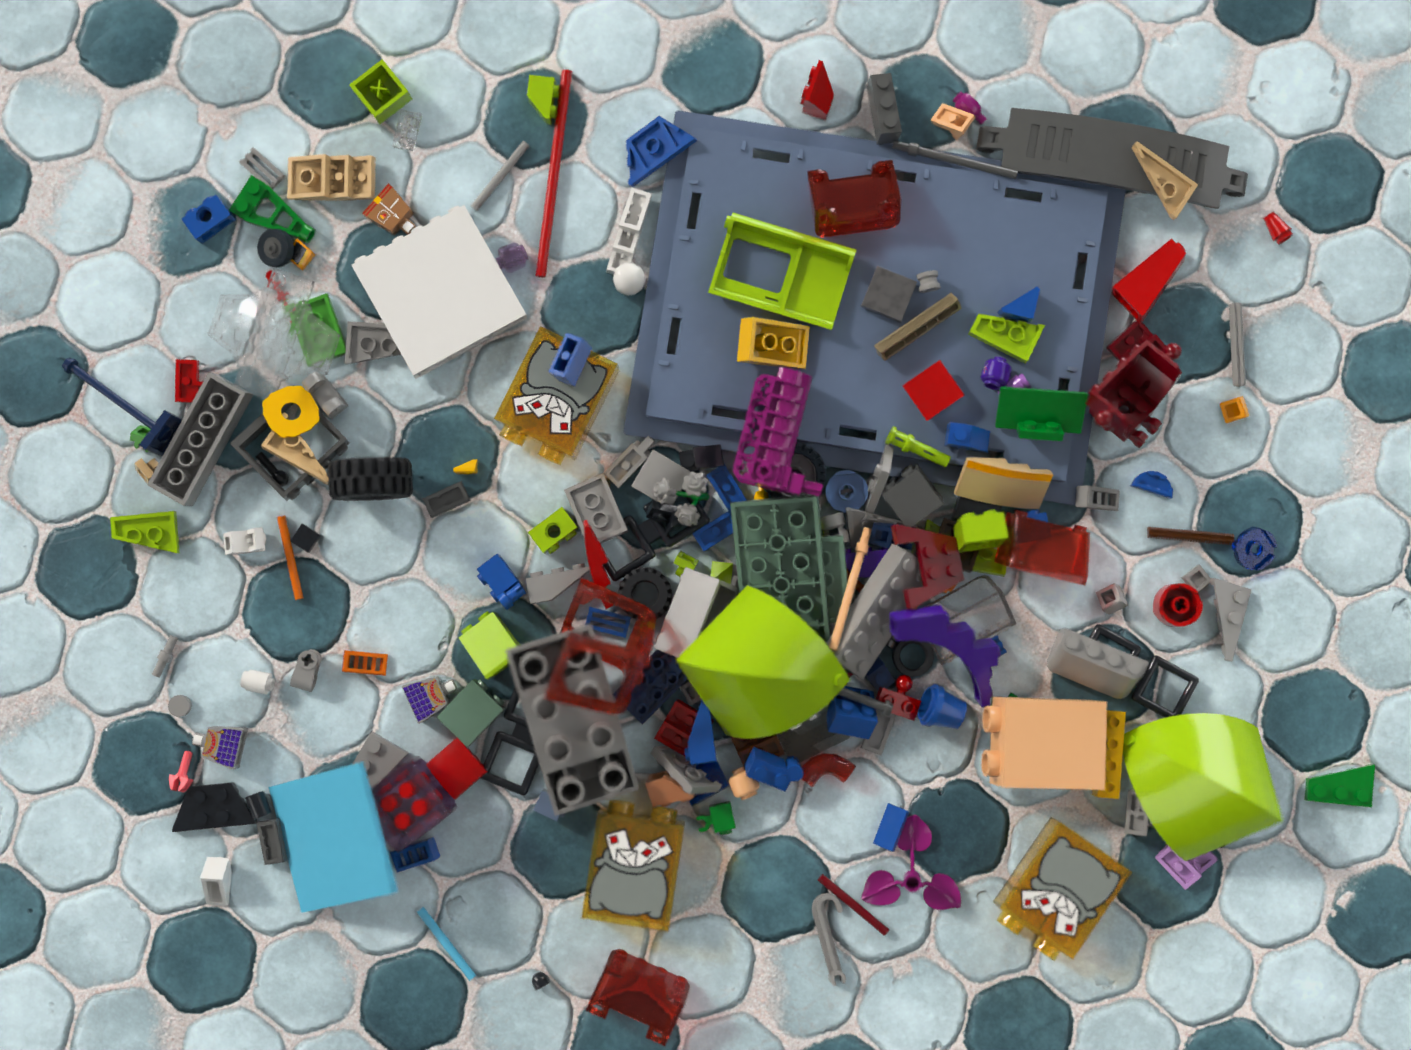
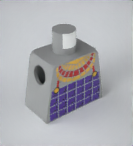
(428, 696)
(222, 745)

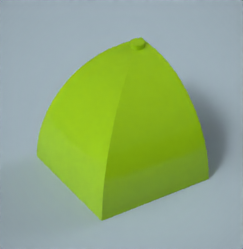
(761, 667)
(1201, 780)

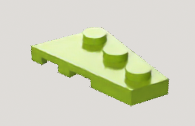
(150, 530)

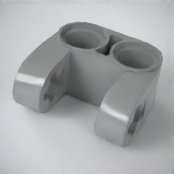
(324, 394)

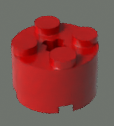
(1187, 598)

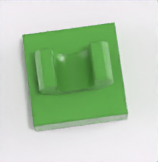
(138, 435)

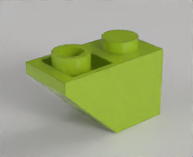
(541, 96)

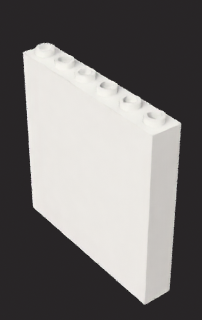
(439, 291)

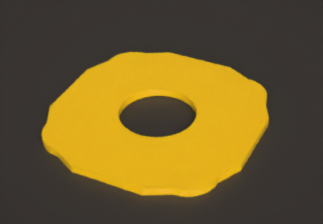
(290, 428)

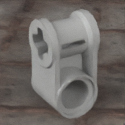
(305, 674)

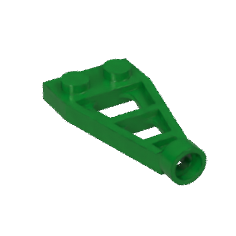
(250, 199)

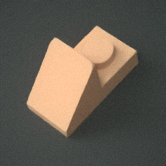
(952, 120)

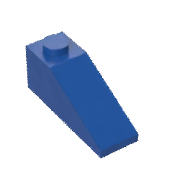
(701, 740)

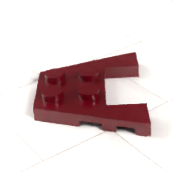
(937, 561)

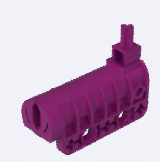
(777, 434)

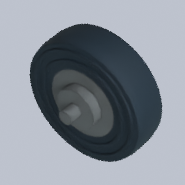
(275, 248)

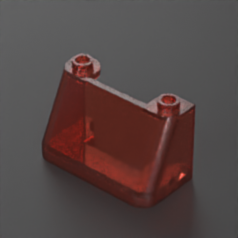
(855, 202)
(1045, 548)

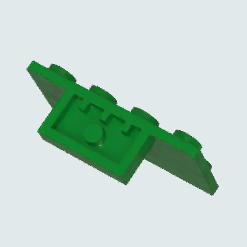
(1041, 412)

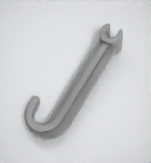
(825, 935)

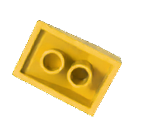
(773, 343)

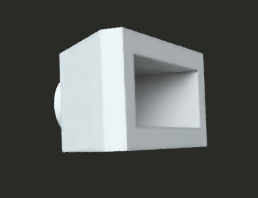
(216, 881)

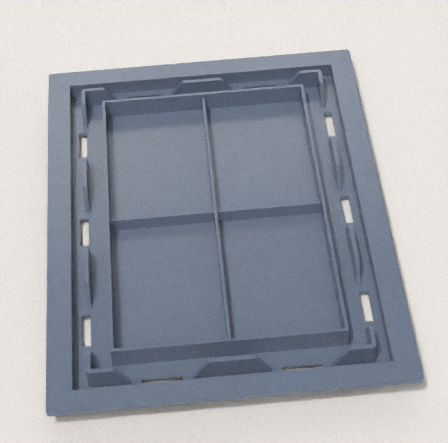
(950, 222)

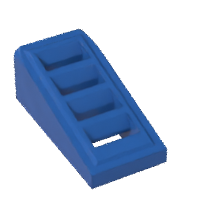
(428, 850)

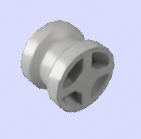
(928, 281)

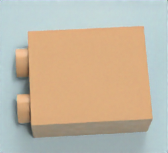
(1045, 743)

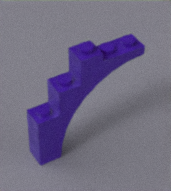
(934, 626)

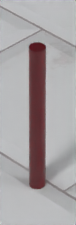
(853, 904)

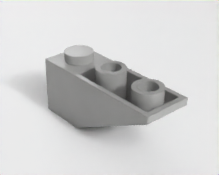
(550, 586)

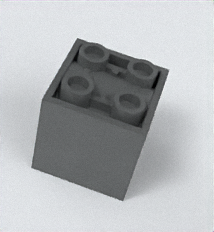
(912, 495)

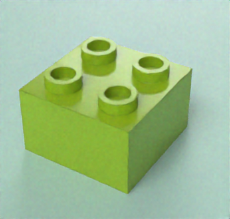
(380, 91)
(980, 531)

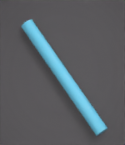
(445, 942)

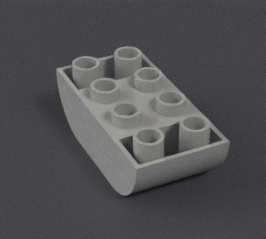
(576, 747)

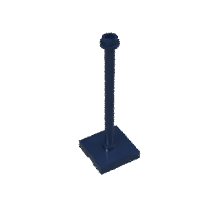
(161, 431)

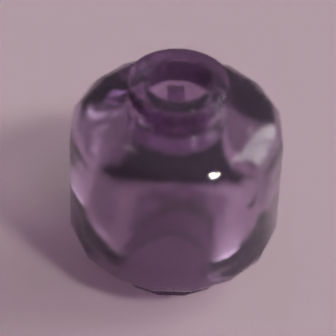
(512, 257)

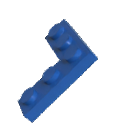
(722, 526)

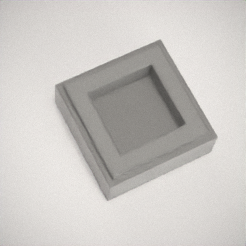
(1197, 578)

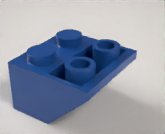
(852, 717)

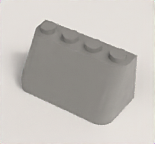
(692, 610)
(1095, 664)

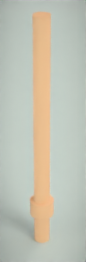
(861, 549)

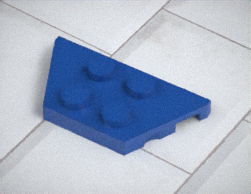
(654, 147)

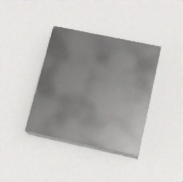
(888, 294)

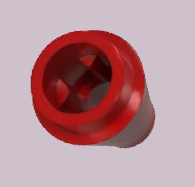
(1277, 228)

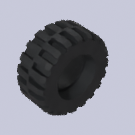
(370, 479)

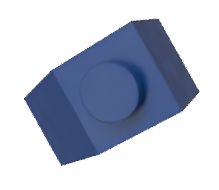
(967, 437)

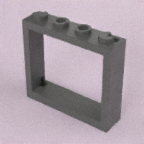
(260, 426)

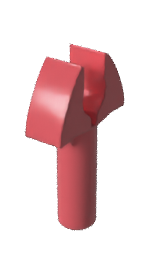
(182, 774)

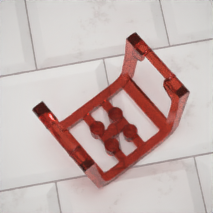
(629, 658)

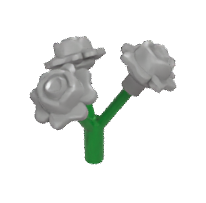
(695, 488)

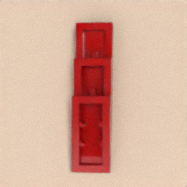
(596, 558)

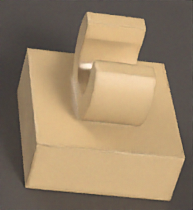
(146, 470)

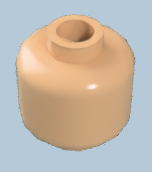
(741, 785)

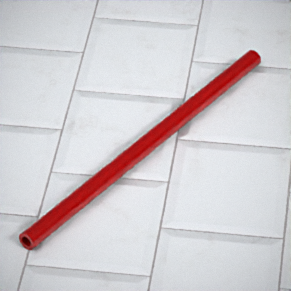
(553, 175)

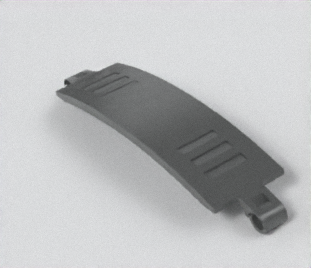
(1103, 155)

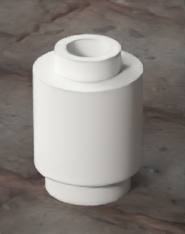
(257, 681)

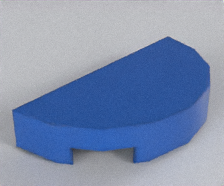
(1154, 483)

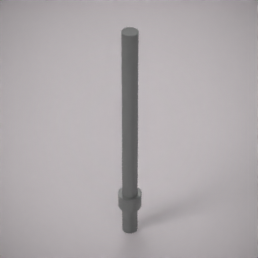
(914, 149)

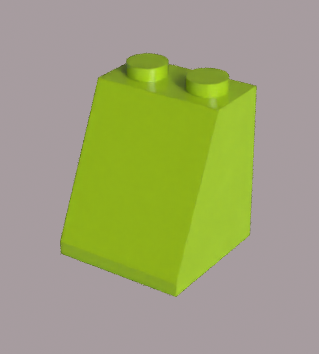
(487, 644)

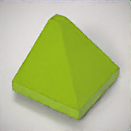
(722, 571)

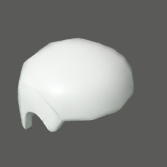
(629, 279)

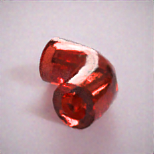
(826, 765)

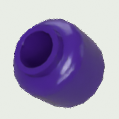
(996, 373)

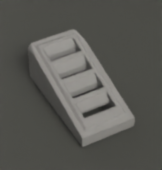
(1085, 498)

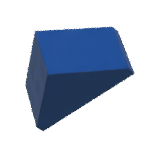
(1022, 308)

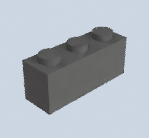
(883, 108)

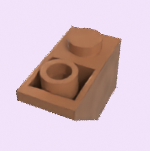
(665, 790)

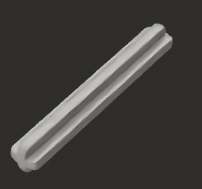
(1237, 344)

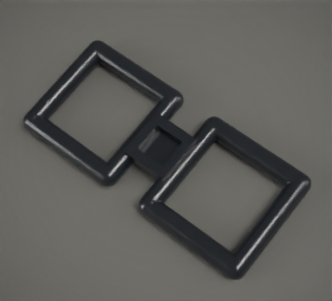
(650, 532)
(1150, 669)
(520, 738)

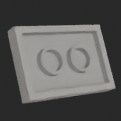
(596, 503)

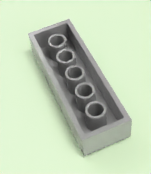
(200, 439)
(869, 616)

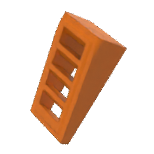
(346, 660)

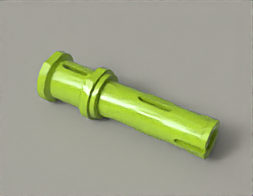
(916, 447)

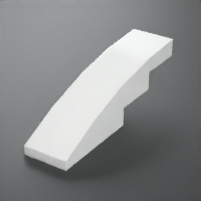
(629, 229)

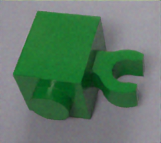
(720, 817)

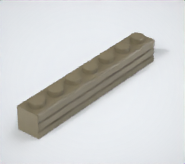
(917, 326)

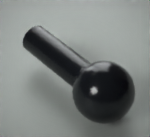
(278, 475)

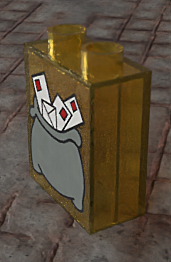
(550, 410)
(633, 866)
(1060, 890)

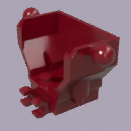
(1134, 391)

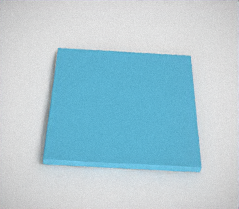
(333, 838)

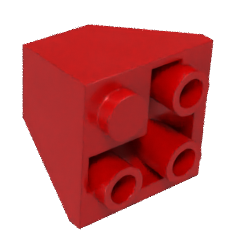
(819, 94)

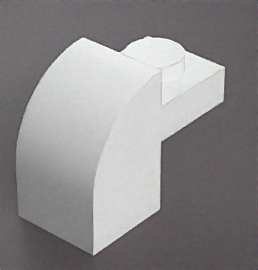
(244, 541)

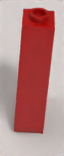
(1147, 282)

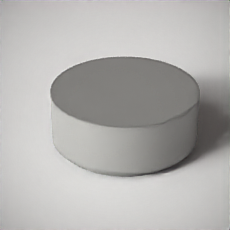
(179, 705)

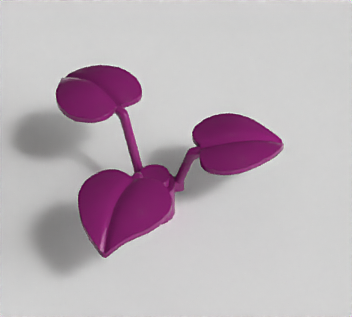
(939, 894)

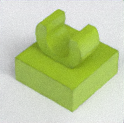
(684, 560)

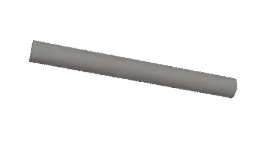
(500, 176)

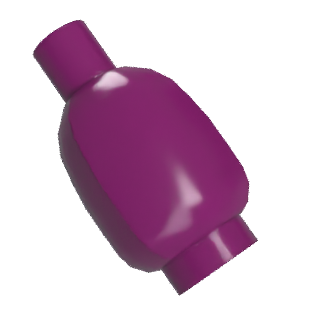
(967, 103)

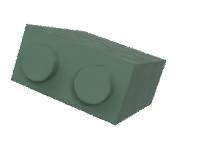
(471, 712)

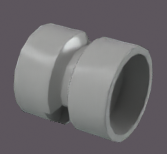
(833, 522)

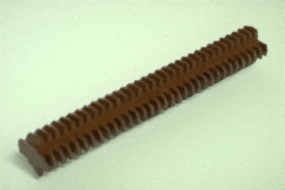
(1190, 535)

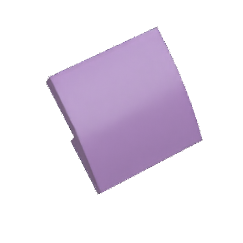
(1185, 871)

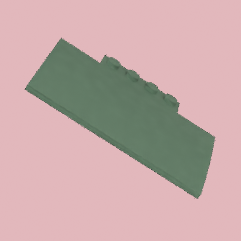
(788, 559)

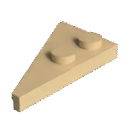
(1169, 183)
(295, 452)

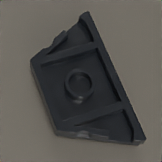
(212, 808)

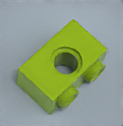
(541, 535)

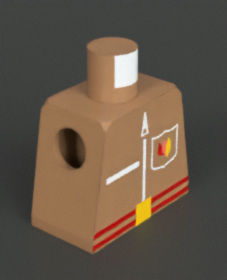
(390, 212)

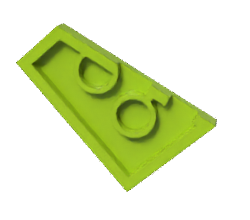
(1007, 336)

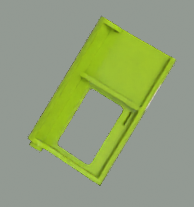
(812, 280)

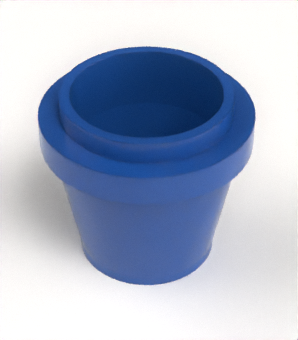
(941, 708)

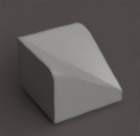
(1112, 599)

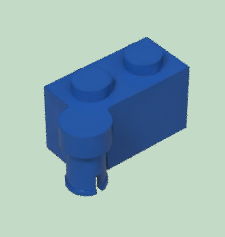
(501, 580)
(772, 769)

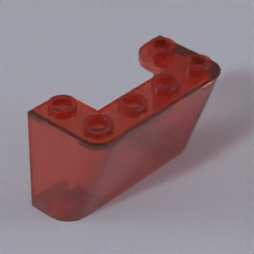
(640, 992)

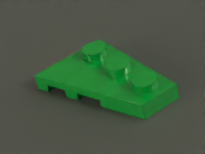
(1344, 787)

